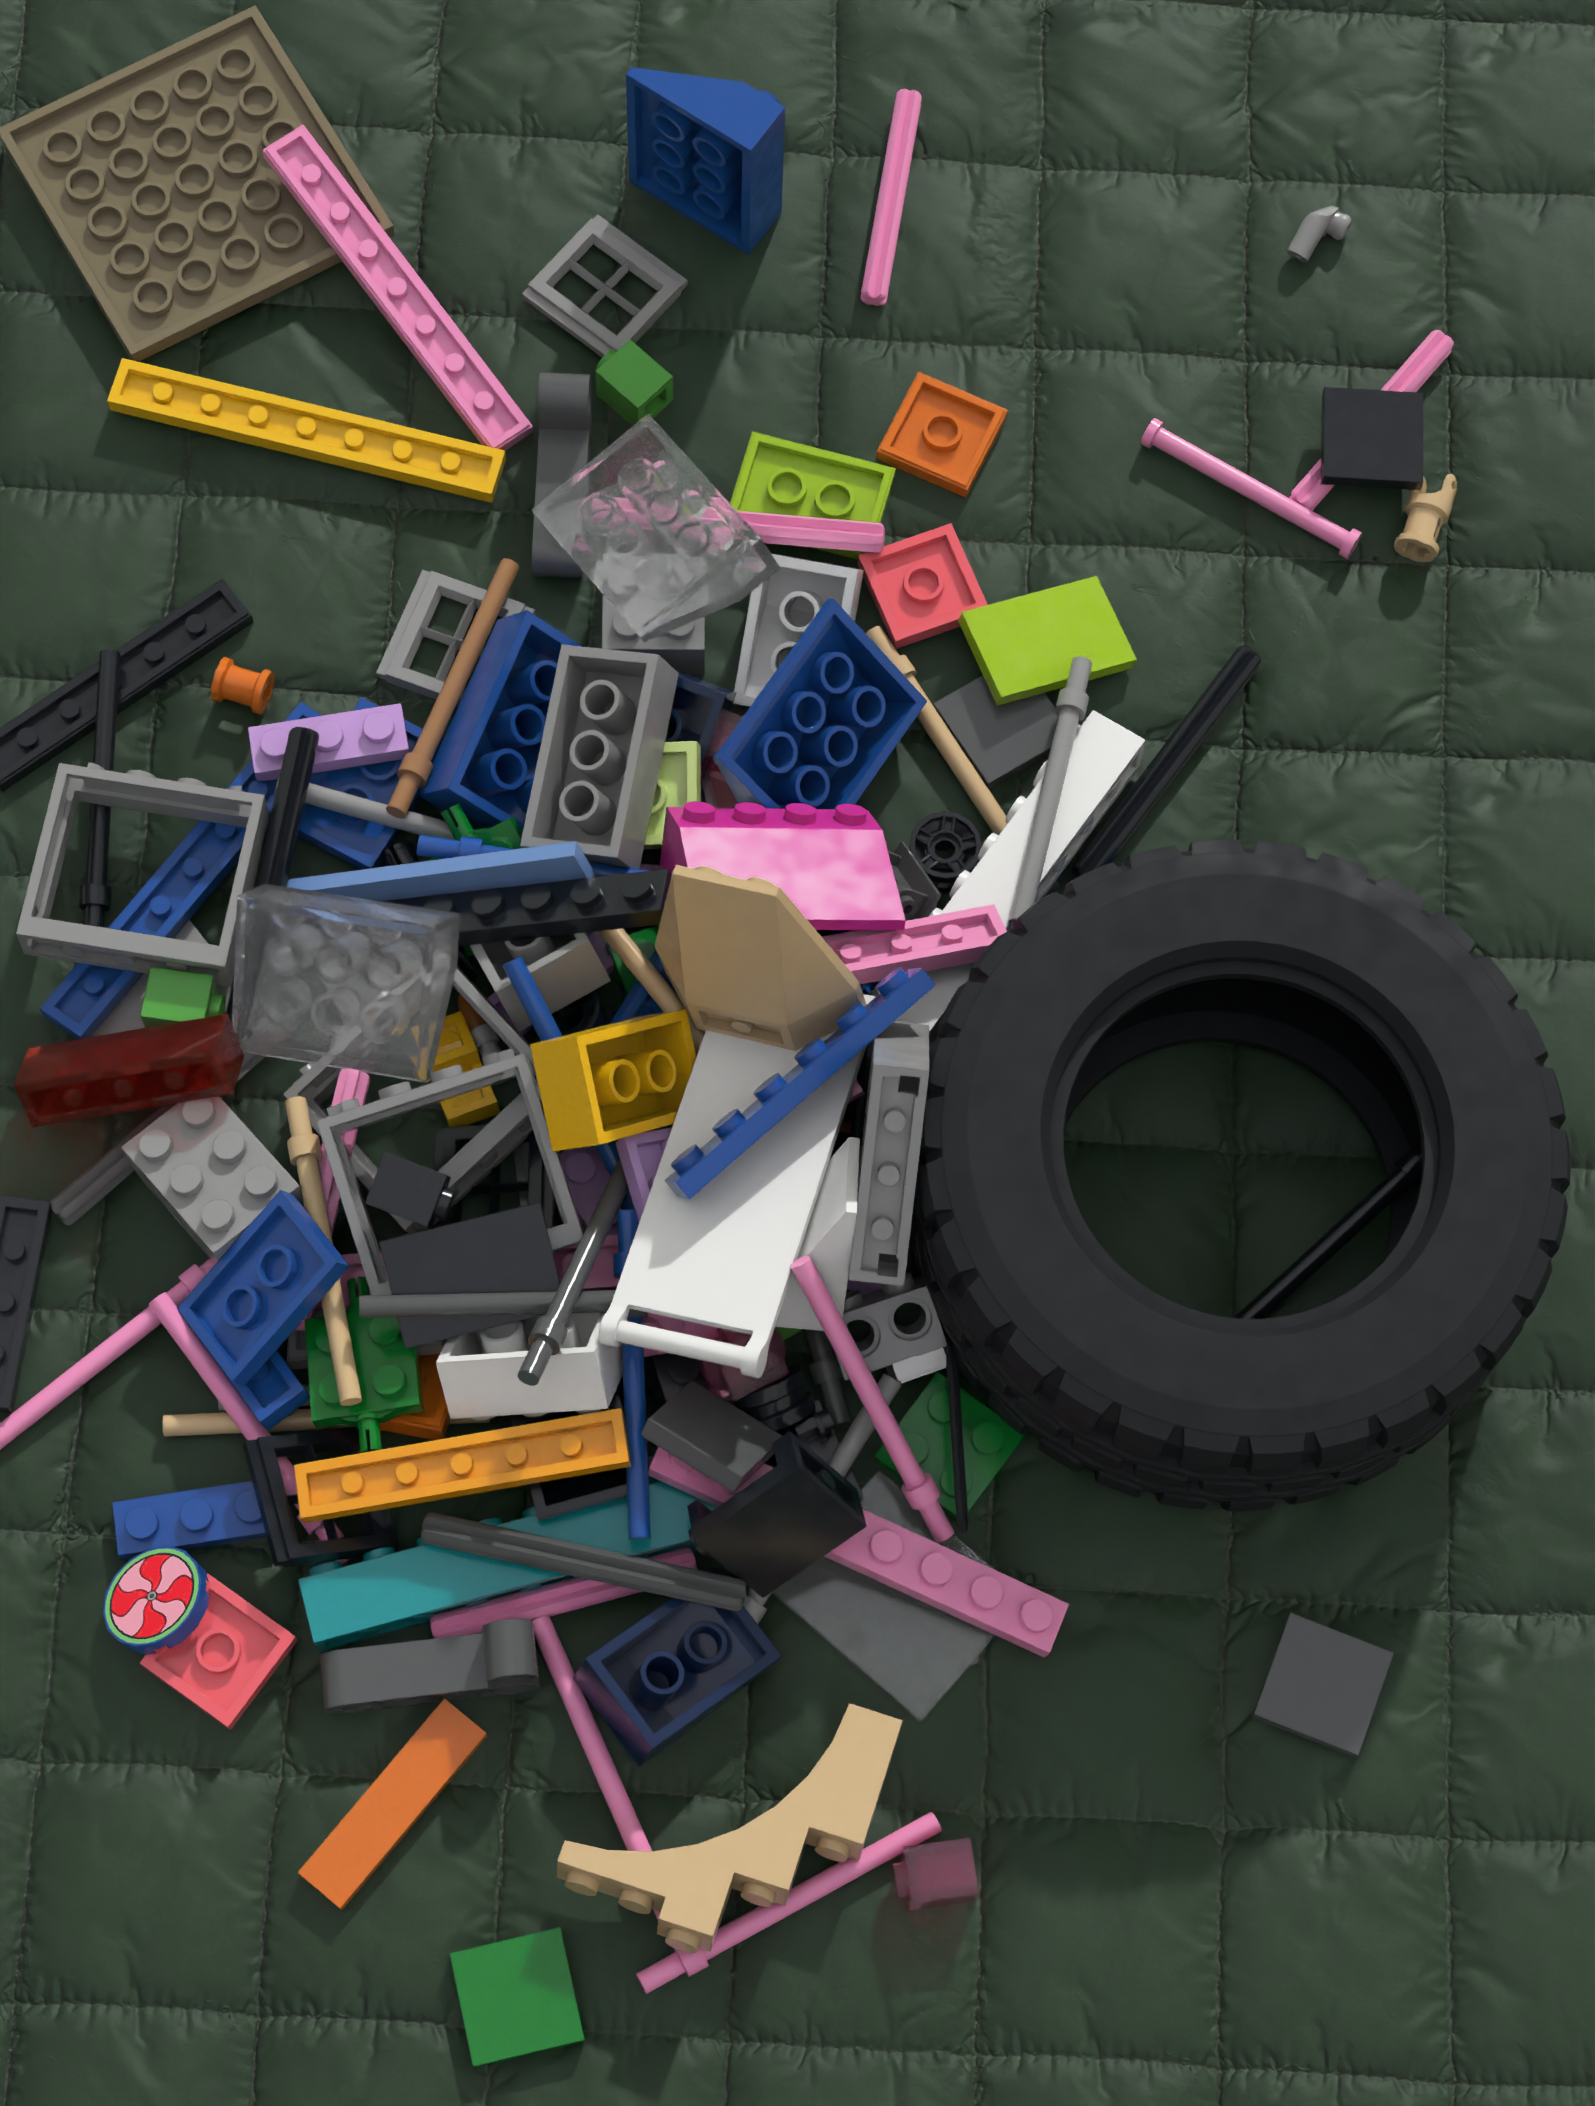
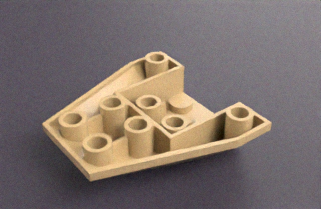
(750, 960)

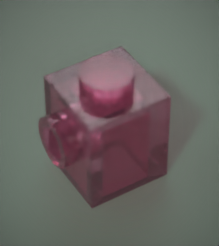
(729, 1382)

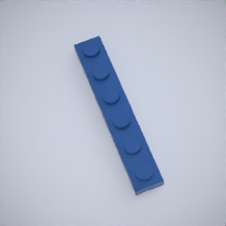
(781, 1095)

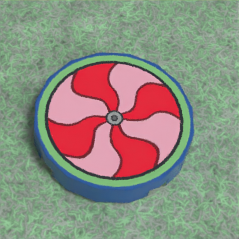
(156, 1599)

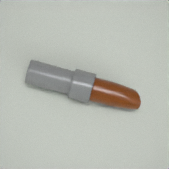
(482, 1034)

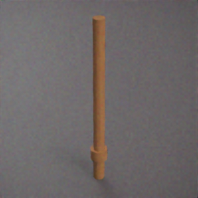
(417, 764)

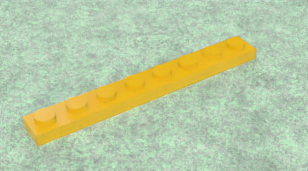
(307, 430)

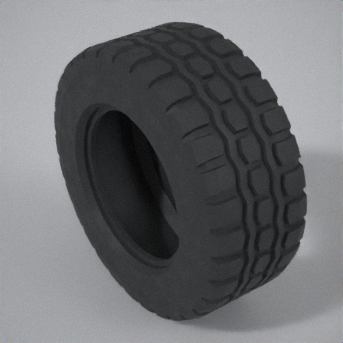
(1278, 961)

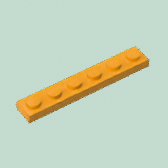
(462, 1465)

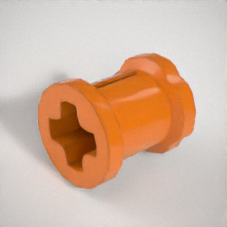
(242, 685)

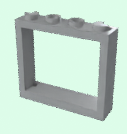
(144, 793)
(402, 1099)
(481, 1152)
(890, 1153)

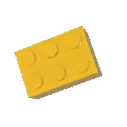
(614, 1078)

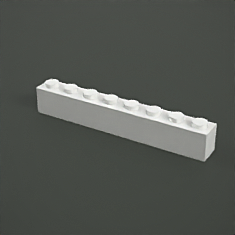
(1097, 772)

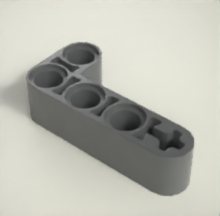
(562, 452)
(427, 1671)

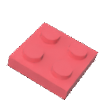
(921, 585)
(224, 1657)

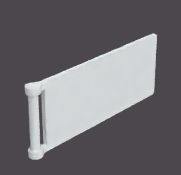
(731, 1244)

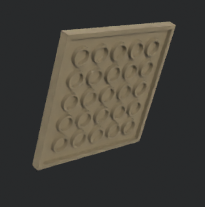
(168, 186)

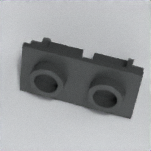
(914, 886)

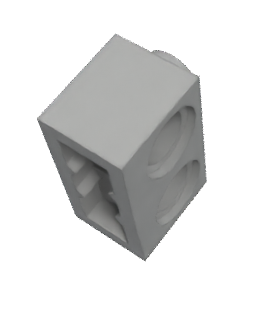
(887, 1339)

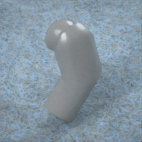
(1314, 227)

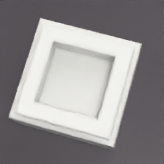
(917, 1366)

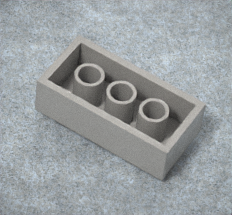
(601, 753)

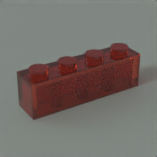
(129, 1070)

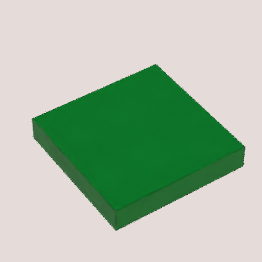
(517, 1997)

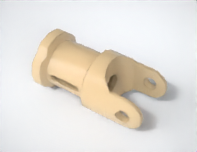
(1425, 516)

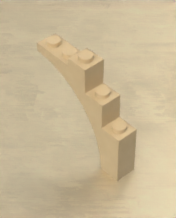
(760, 1858)

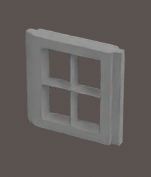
(632, 258)
(414, 626)

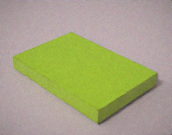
(810, 482)
(1032, 638)

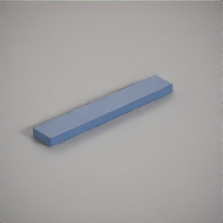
(456, 874)

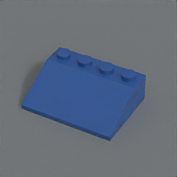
(708, 150)
(820, 720)
(499, 725)

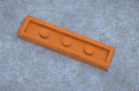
(392, 1804)

